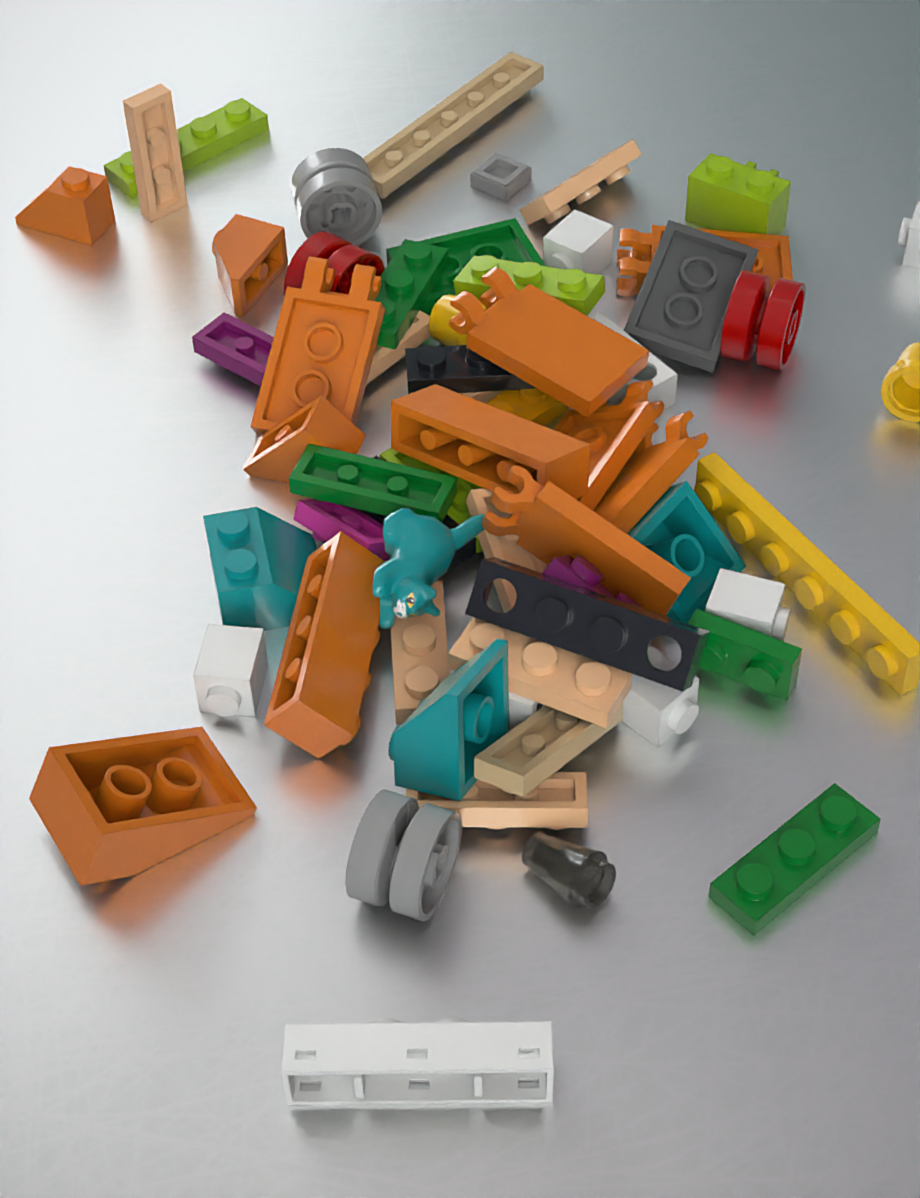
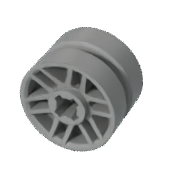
(336, 195)
(403, 855)

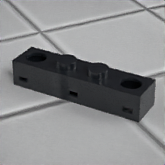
(587, 622)

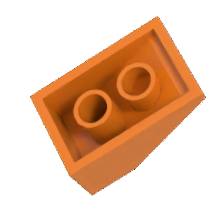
(136, 800)

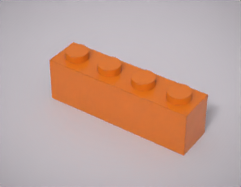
(485, 442)
(327, 649)

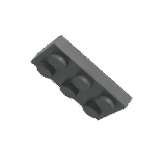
(688, 295)

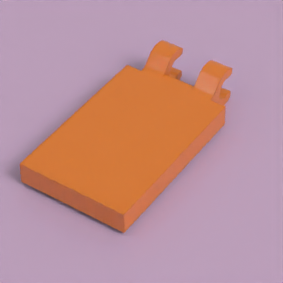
(772, 258)
(547, 343)
(321, 345)
(612, 435)
(650, 473)
(559, 525)

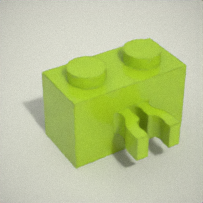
(736, 197)

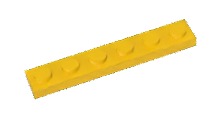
(809, 574)

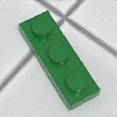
(406, 287)
(371, 483)
(793, 858)

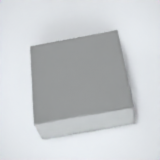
(500, 177)

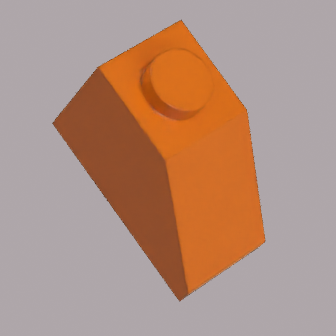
(71, 206)
(248, 259)
(284, 444)

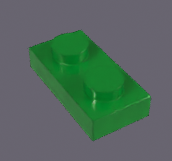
(748, 655)

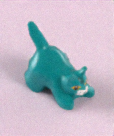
(418, 556)

